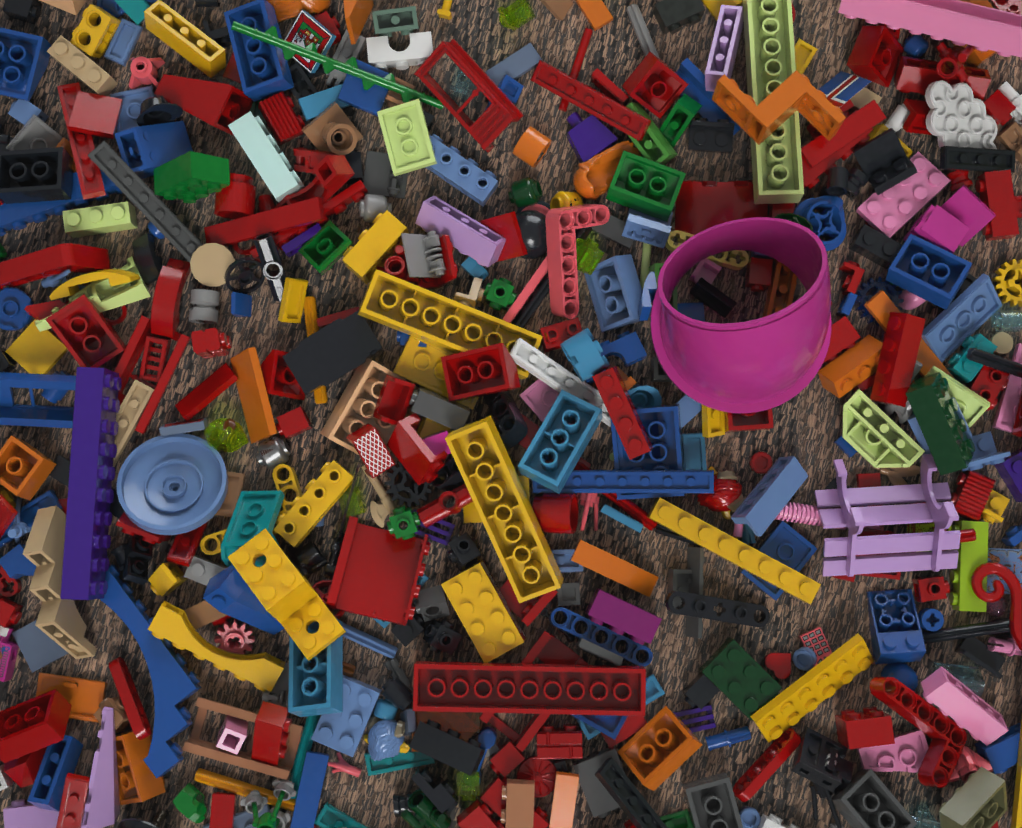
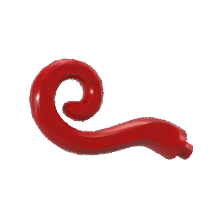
(1015, 588)

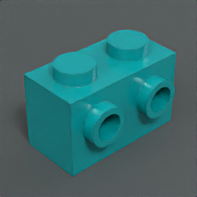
(964, 369)

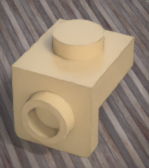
(476, 294)

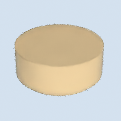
(1003, 342)

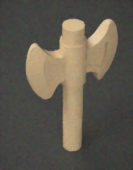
(380, 511)

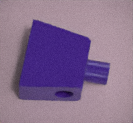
(588, 136)

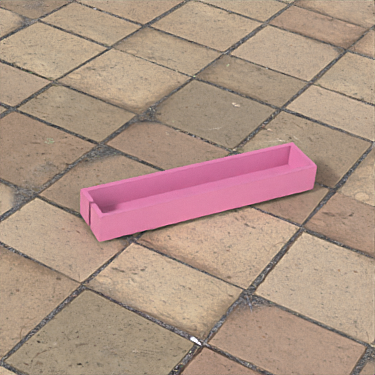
(945, 19)

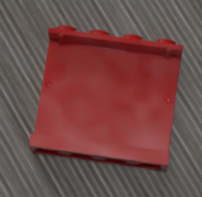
(377, 573)

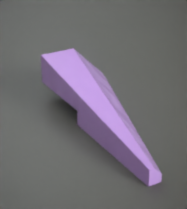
(103, 787)

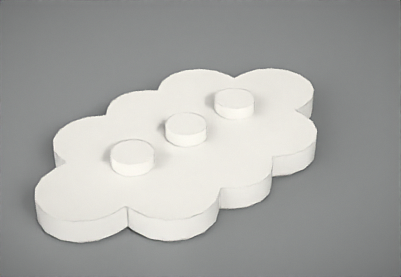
(958, 116)

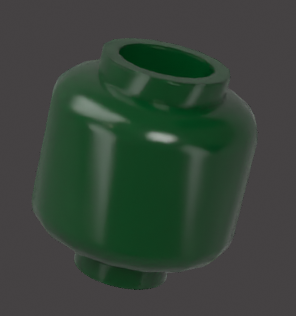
(525, 192)

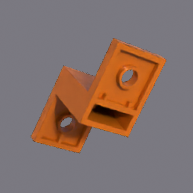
(790, 96)

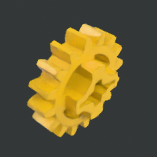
(1009, 285)

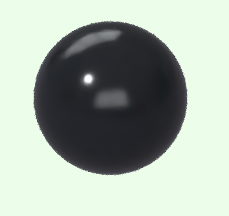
(533, 233)

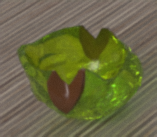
(225, 435)

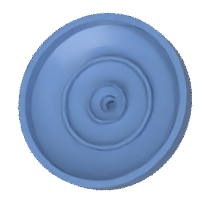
(172, 484)

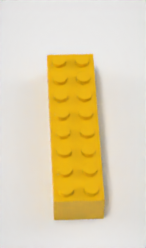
(438, 318)
(504, 509)

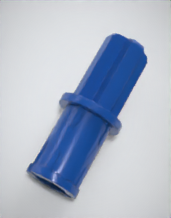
(728, 737)

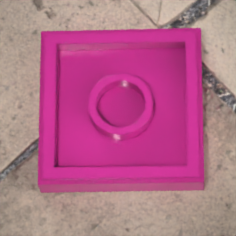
(969, 210)

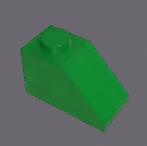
(679, 119)

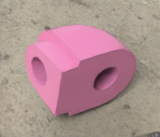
(911, 300)

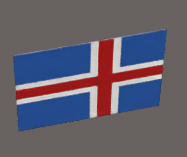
(843, 88)

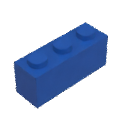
(50, 779)

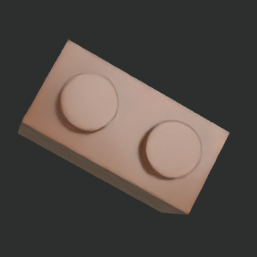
(519, 803)

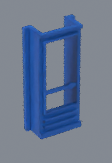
(33, 414)

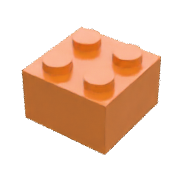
(23, 468)

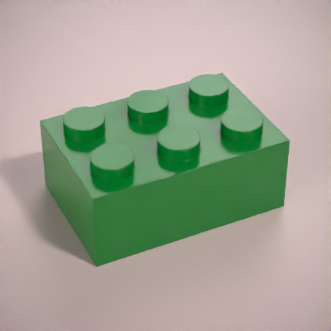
(191, 177)

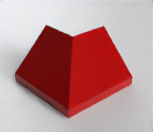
(279, 378)
(25, 769)

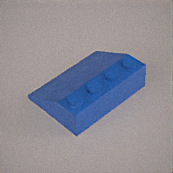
(21, 63)
(664, 432)

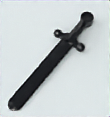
(337, 543)

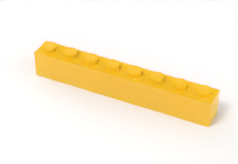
(734, 550)

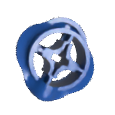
(828, 222)

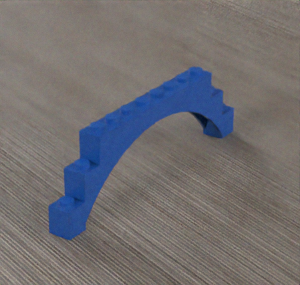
(169, 675)

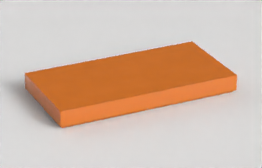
(253, 395)

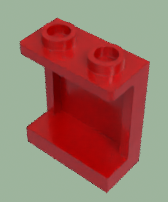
(413, 451)

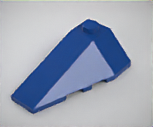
(234, 598)

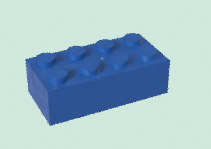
(259, 64)

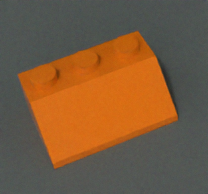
(659, 748)
(134, 776)

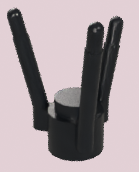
(823, 793)

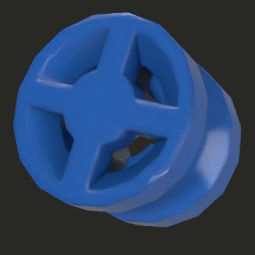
(925, 618)

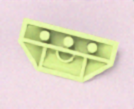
(876, 435)

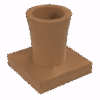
(326, 125)

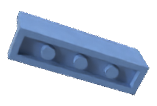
(770, 495)

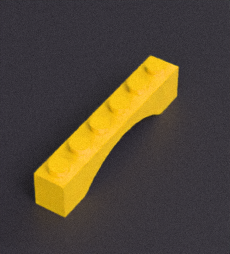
(175, 626)

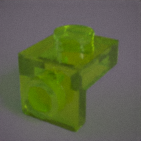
(516, 14)
(468, 786)

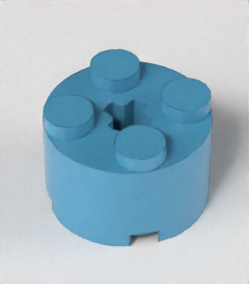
(585, 355)

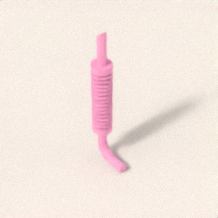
(796, 513)

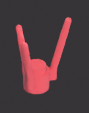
(587, 500)

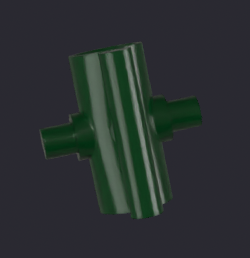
(425, 813)

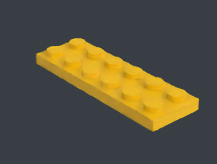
(813, 688)

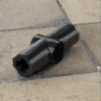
(269, 255)

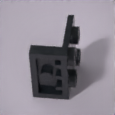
(884, 161)

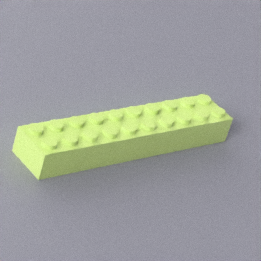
(769, 63)

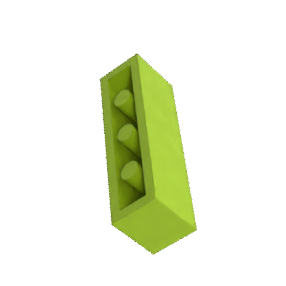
(970, 557)

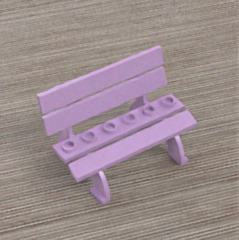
(857, 517)

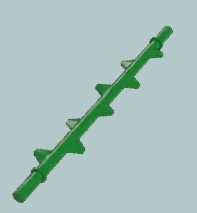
(329, 64)

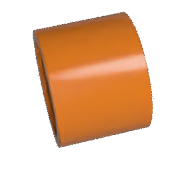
(531, 145)

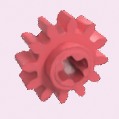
(230, 632)

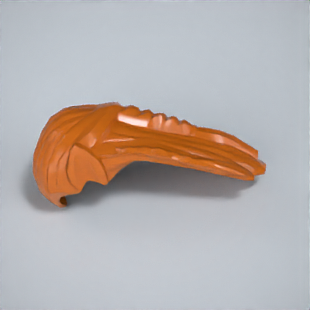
(291, 8)
(596, 174)

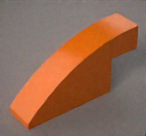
(614, 568)

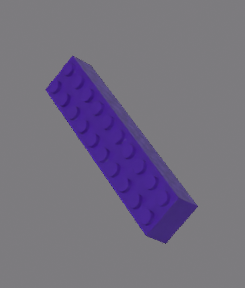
(90, 484)

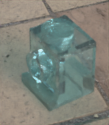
(460, 88)

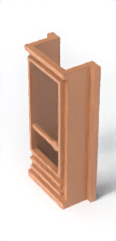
(242, 759)

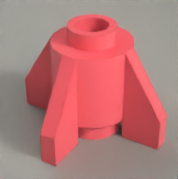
(144, 71)
(968, 763)

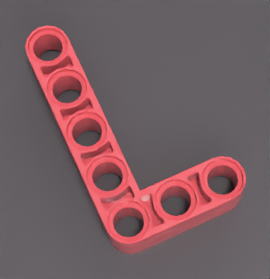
(563, 255)

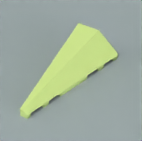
(108, 297)

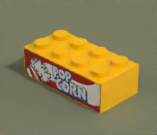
(484, 612)

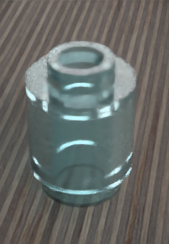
(1007, 321)

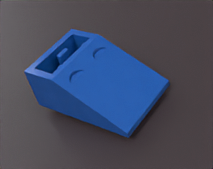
(152, 146)
(894, 627)

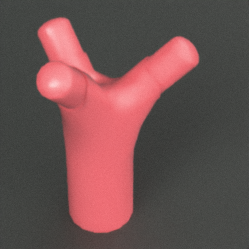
(343, 766)

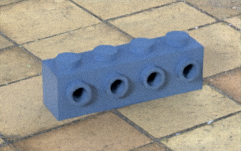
(462, 172)

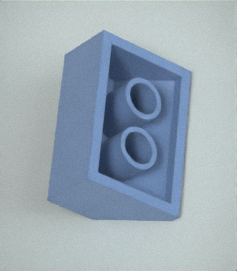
(615, 292)

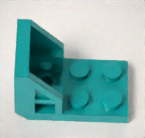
(251, 515)

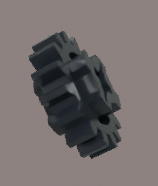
(412, 492)

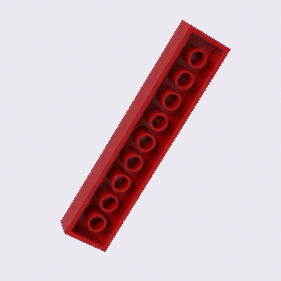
(529, 688)

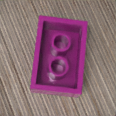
(622, 617)

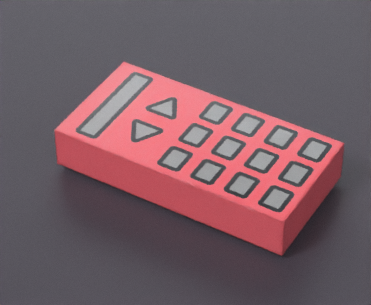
(817, 642)

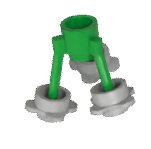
(255, 803)

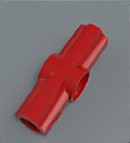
(438, 510)

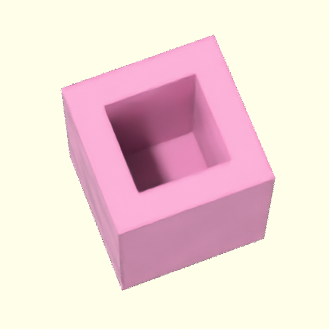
(232, 734)

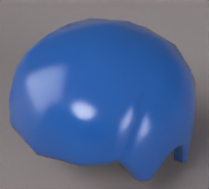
(901, 672)

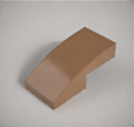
(1012, 139)

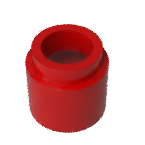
(237, 198)
(557, 512)

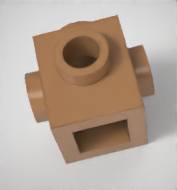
(120, 716)

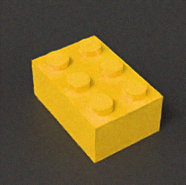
(374, 246)

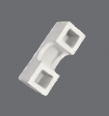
(383, 56)

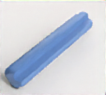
(369, 641)

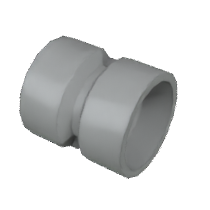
(204, 306)

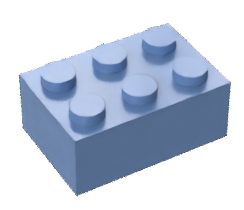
(345, 729)

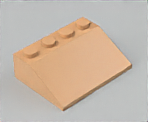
(358, 405)

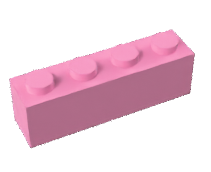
(963, 706)

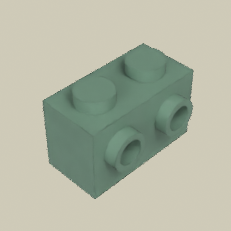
(395, 20)

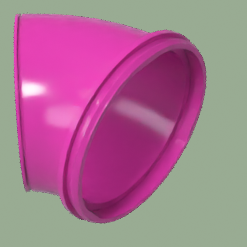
(753, 361)

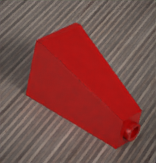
(207, 100)

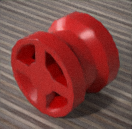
(958, 179)

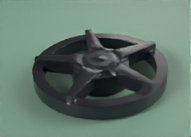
(244, 275)

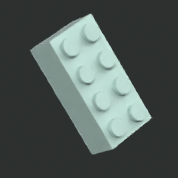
(264, 155)

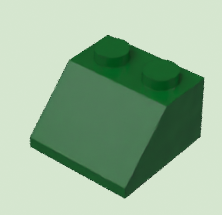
(325, 247)

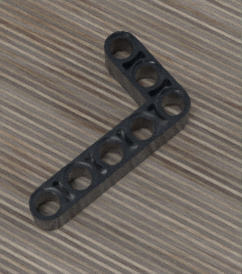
(511, 430)

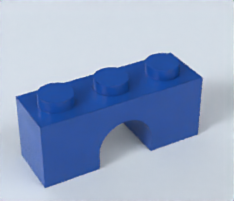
(626, 347)

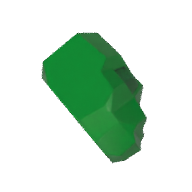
(191, 803)

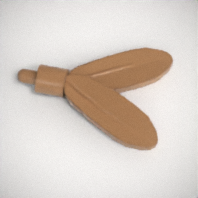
(895, 474)

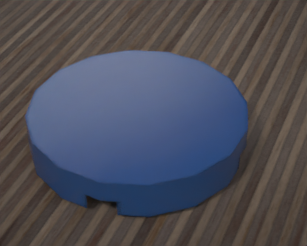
(12, 309)

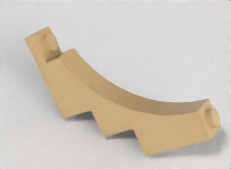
(57, 616)

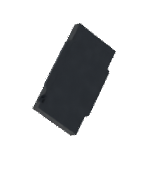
(332, 352)

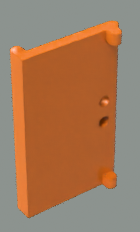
(83, 698)

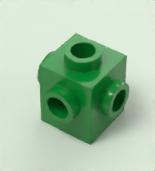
(500, 302)
(407, 515)

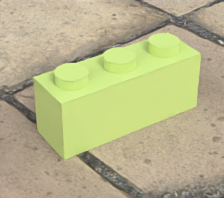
(99, 219)

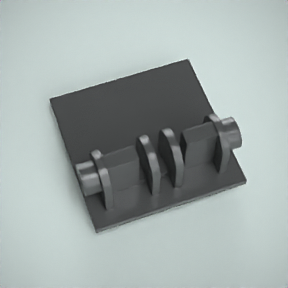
(380, 177)

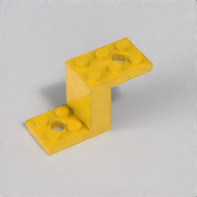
(286, 594)

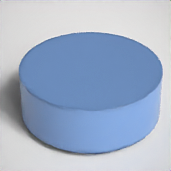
(804, 658)
(750, 817)

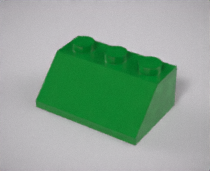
(645, 186)

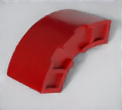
(707, 204)

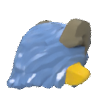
(385, 738)

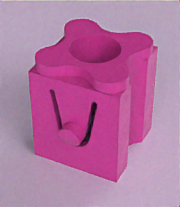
(939, 228)

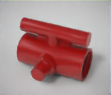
(953, 61)
(397, 266)

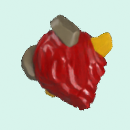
(726, 494)

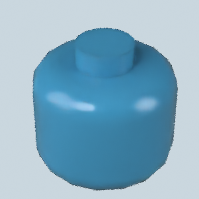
(385, 710)

